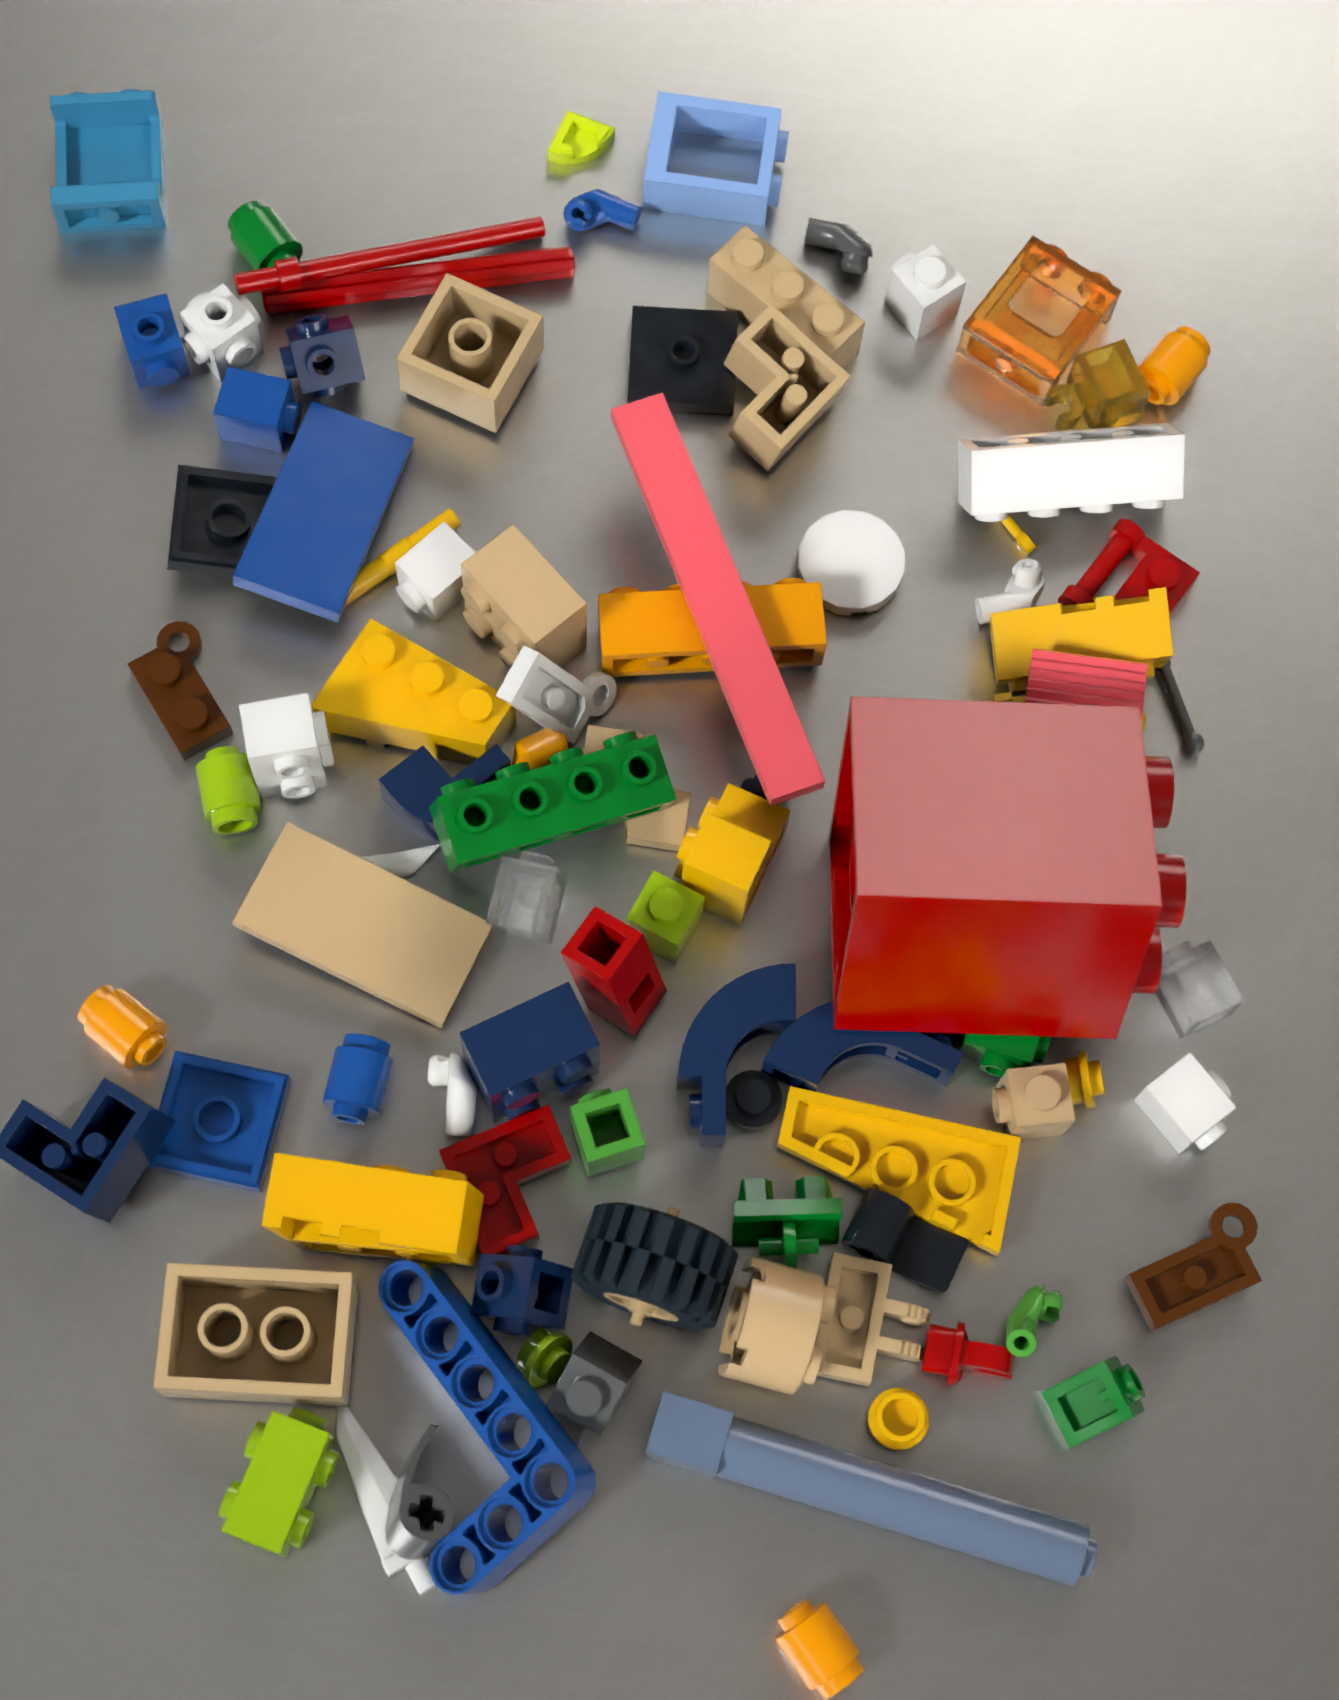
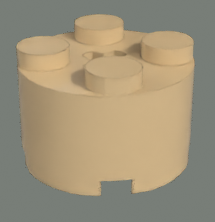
(775, 1326)

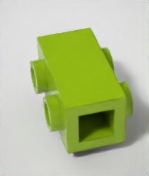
(285, 1466)

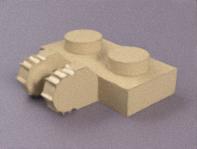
(854, 1328)

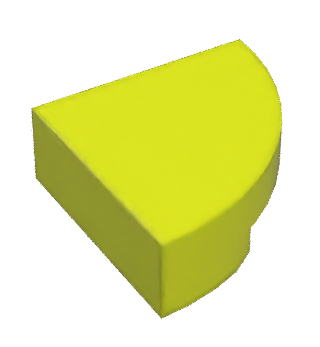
(579, 140)

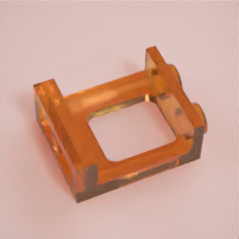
(1017, 348)

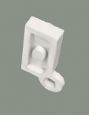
(553, 695)

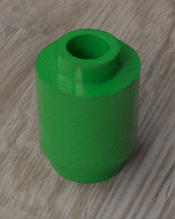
(262, 235)

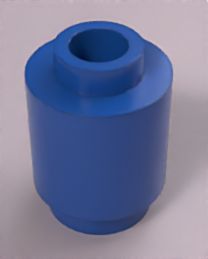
(358, 1078)

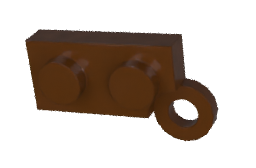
(180, 693)
(1197, 1273)

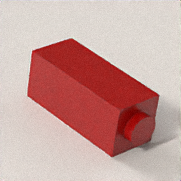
(614, 970)

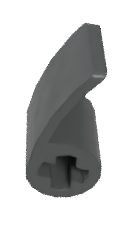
(423, 1500)

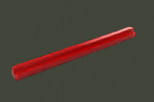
(424, 279)

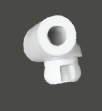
(1020, 592)
(460, 1092)

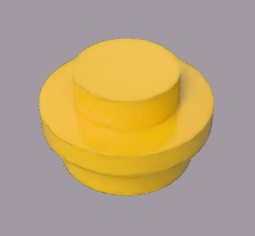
(1084, 1079)
(898, 1419)

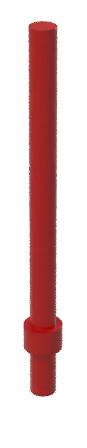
(290, 274)

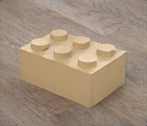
(256, 1334)

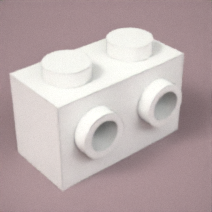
(286, 745)

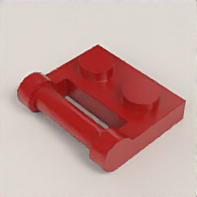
(1156, 569)

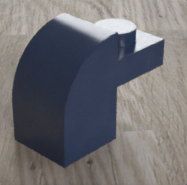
(417, 783)

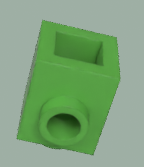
(607, 1130)

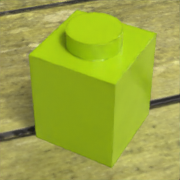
(666, 915)

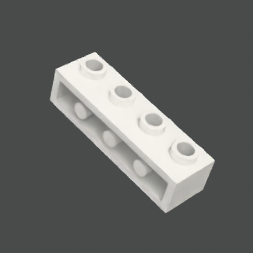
(1070, 471)

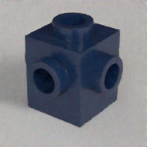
(339, 353)
(509, 1290)

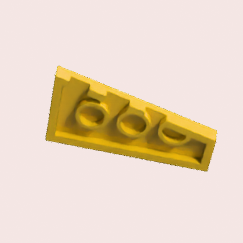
(940, 1168)

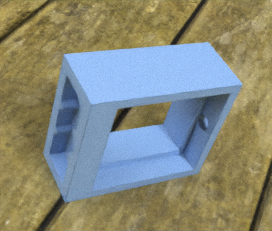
(711, 196)

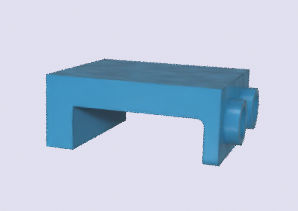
(108, 162)

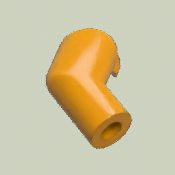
(539, 747)

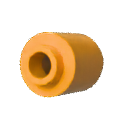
(1174, 364)
(123, 1026)
(819, 1648)

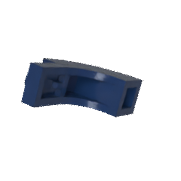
(737, 1014)
(814, 1048)

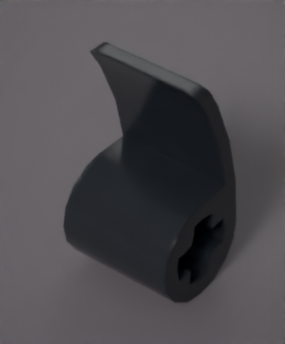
(889, 1233)

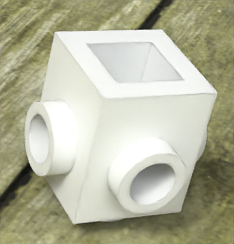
(221, 330)

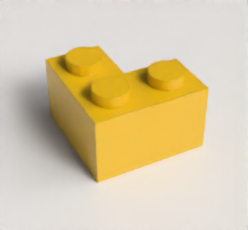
(731, 851)

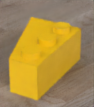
(1106, 628)
(412, 699)
(373, 1210)

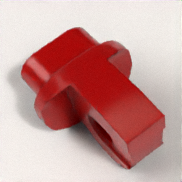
(951, 1354)

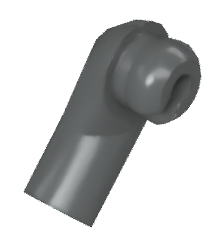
(842, 238)

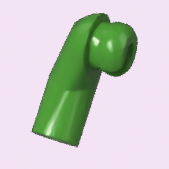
(1023, 1320)

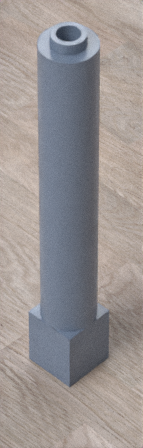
(869, 1490)

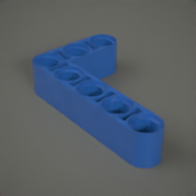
(495, 1422)

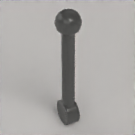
(1192, 742)

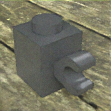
(593, 1386)

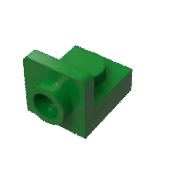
(1095, 1400)

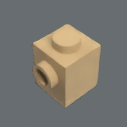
(1034, 1101)

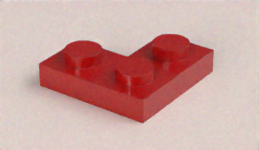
(500, 1162)

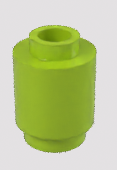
(228, 791)

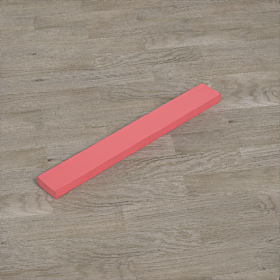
(717, 600)

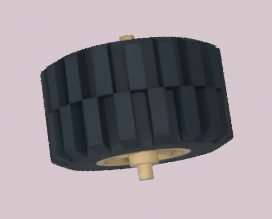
(654, 1265)

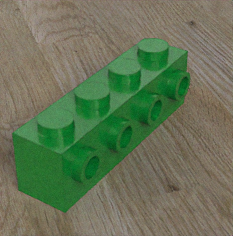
(552, 801)

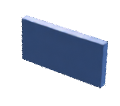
(323, 512)

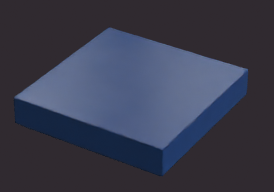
(223, 1120)

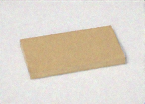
(363, 924)

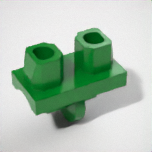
(786, 1225)

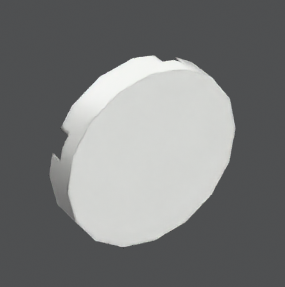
(854, 560)

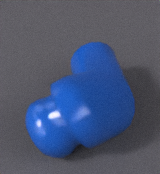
(600, 208)

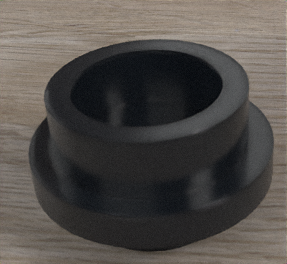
(753, 1099)

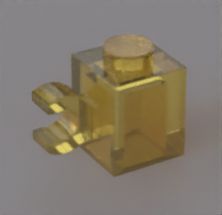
(1103, 388)

